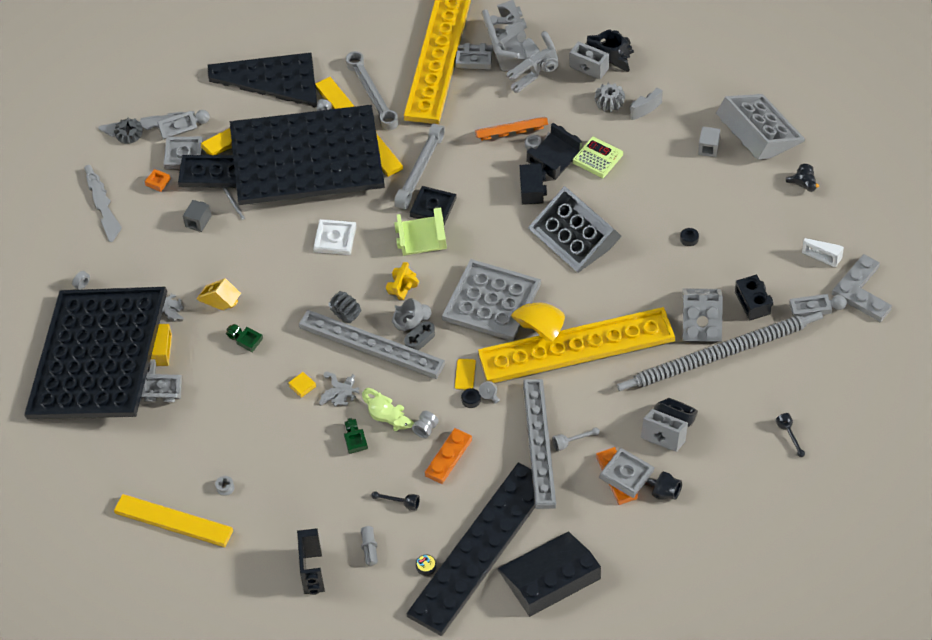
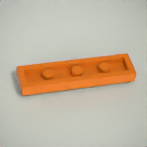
(504, 129)

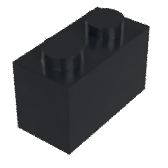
(532, 184)

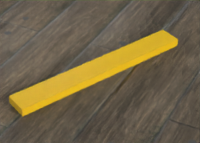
(332, 93)

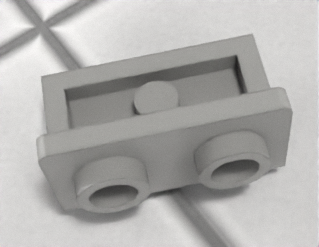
(163, 387)

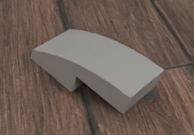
(643, 105)

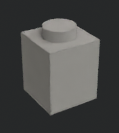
(709, 141)

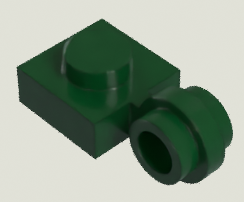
(248, 339)
(354, 437)

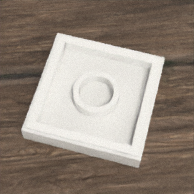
(334, 237)

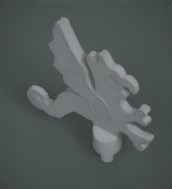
(176, 305)
(342, 390)

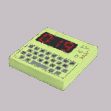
(598, 157)

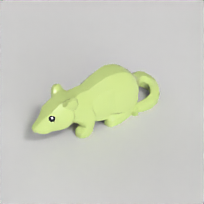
(382, 410)

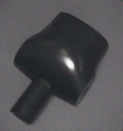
(665, 486)

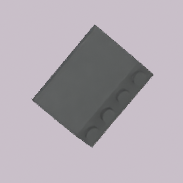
(574, 230)

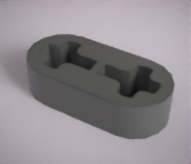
(420, 337)

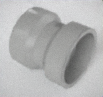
(425, 423)

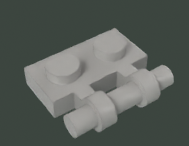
(474, 56)

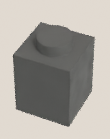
(197, 215)

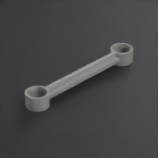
(371, 90)
(403, 195)

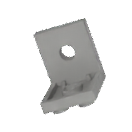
(702, 303)

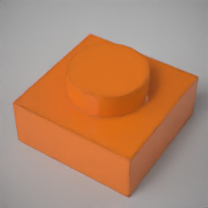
(157, 180)

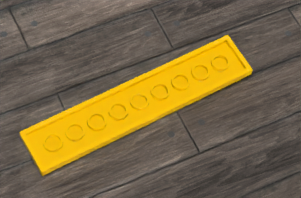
(436, 61)
(576, 345)

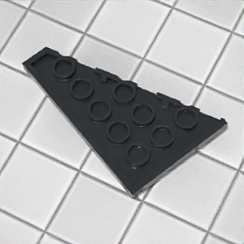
(282, 76)

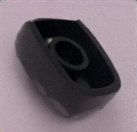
(677, 410)

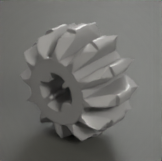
(609, 97)

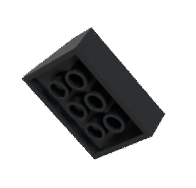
(551, 573)

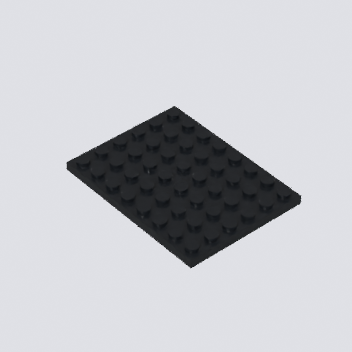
(306, 154)
(96, 353)

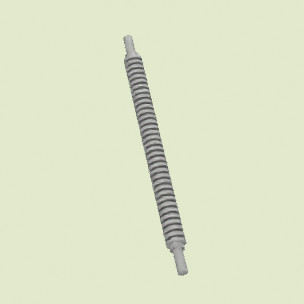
(719, 351)

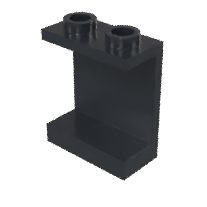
(555, 151)
(309, 547)

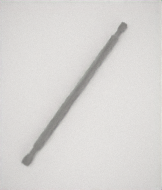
(234, 203)

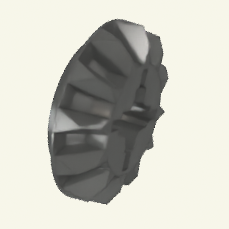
(134, 134)

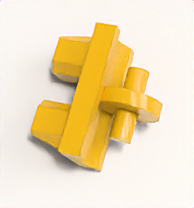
(404, 281)

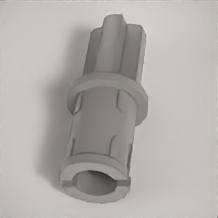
(369, 545)

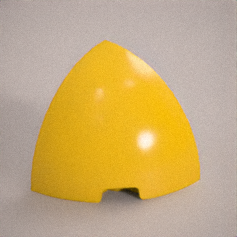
(541, 317)

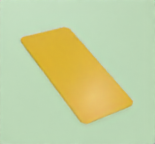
(465, 373)

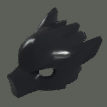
(615, 45)

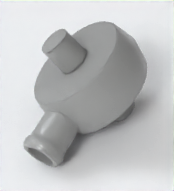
(488, 391)

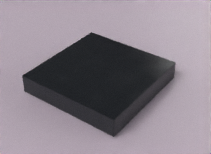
(432, 198)

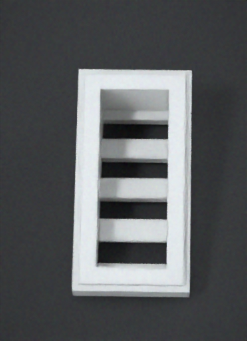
(822, 251)

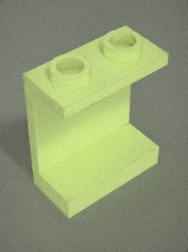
(421, 234)

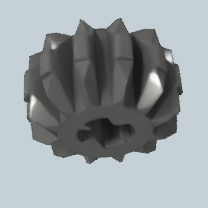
(344, 307)

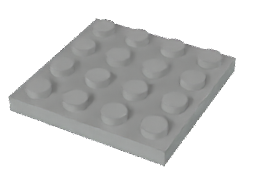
(488, 298)

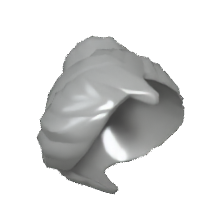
(410, 314)

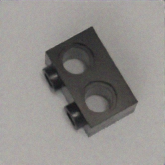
(753, 297)

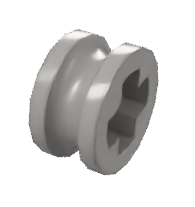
(229, 488)

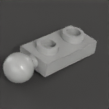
(182, 123)
(809, 305)

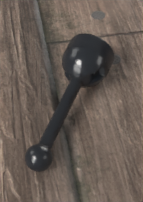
(785, 422)
(410, 501)

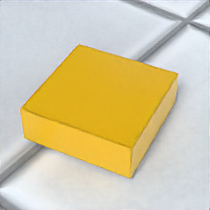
(302, 384)

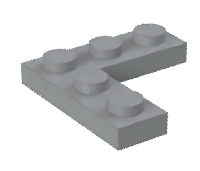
(852, 290)

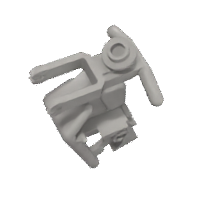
(514, 51)

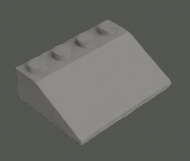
(758, 125)

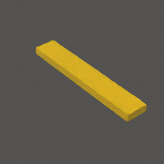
(173, 520)

